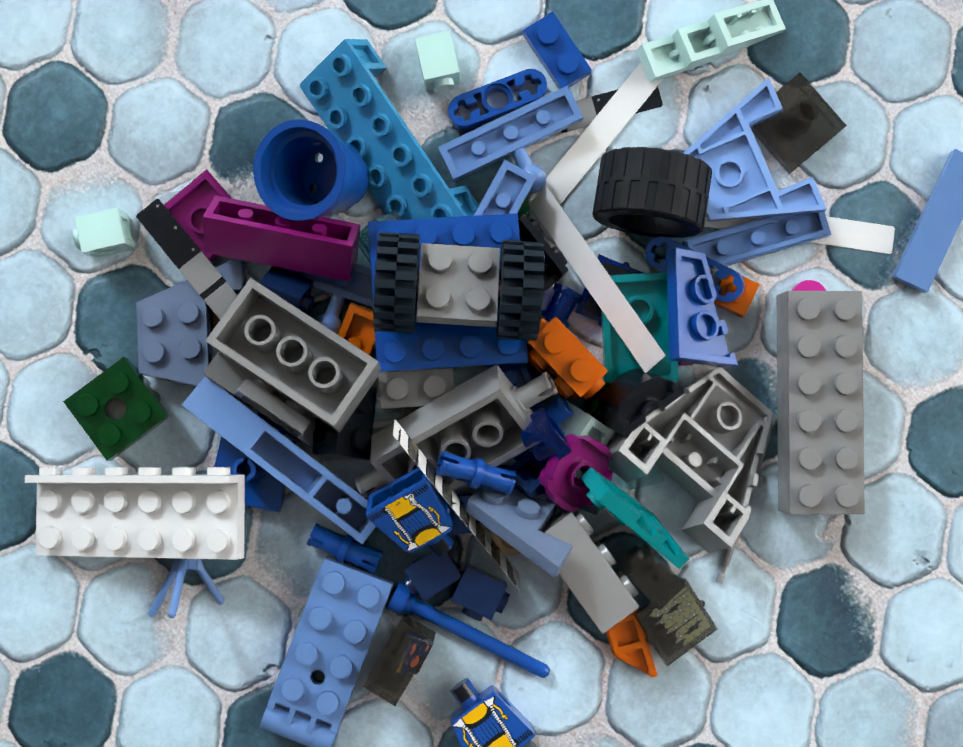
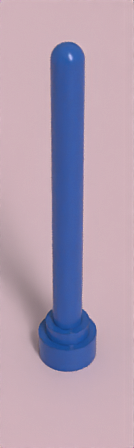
(405, 602)

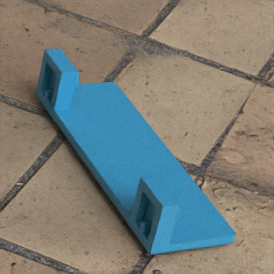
(363, 116)

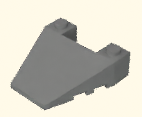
(707, 446)

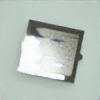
(677, 625)

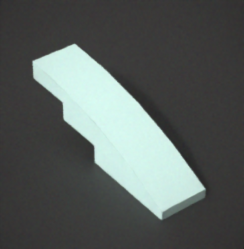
(710, 39)

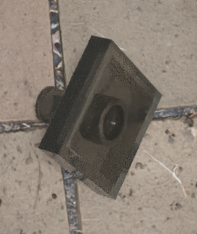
(801, 127)

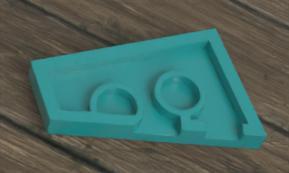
(633, 514)

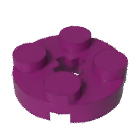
(559, 475)

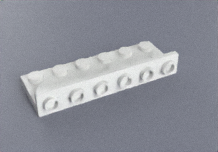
(140, 513)

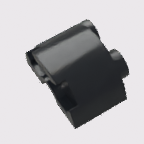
(631, 395)

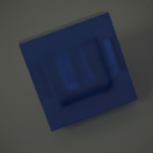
(548, 433)

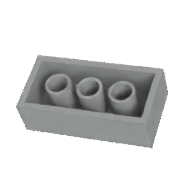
(294, 354)

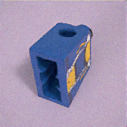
(412, 513)
(488, 718)

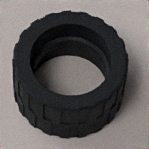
(652, 192)

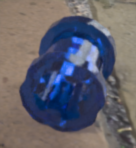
(561, 304)

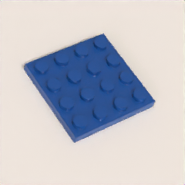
(447, 344)

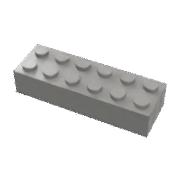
(820, 402)

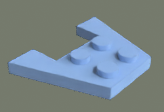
(740, 176)

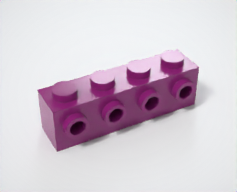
(261, 236)

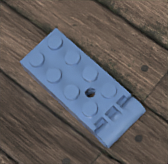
(329, 638)

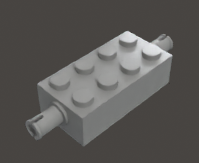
(470, 421)

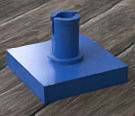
(261, 487)

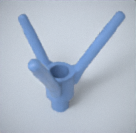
(177, 573)

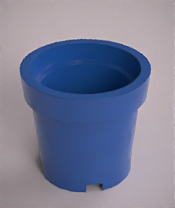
(289, 167)

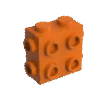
(566, 360)

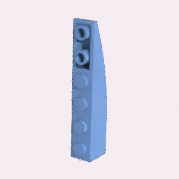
(280, 458)

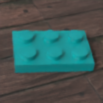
(650, 301)

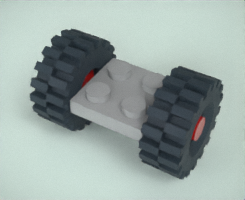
(458, 285)

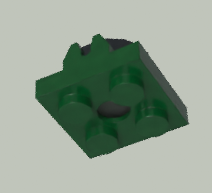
(117, 408)

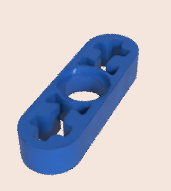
(469, 99)
(723, 272)

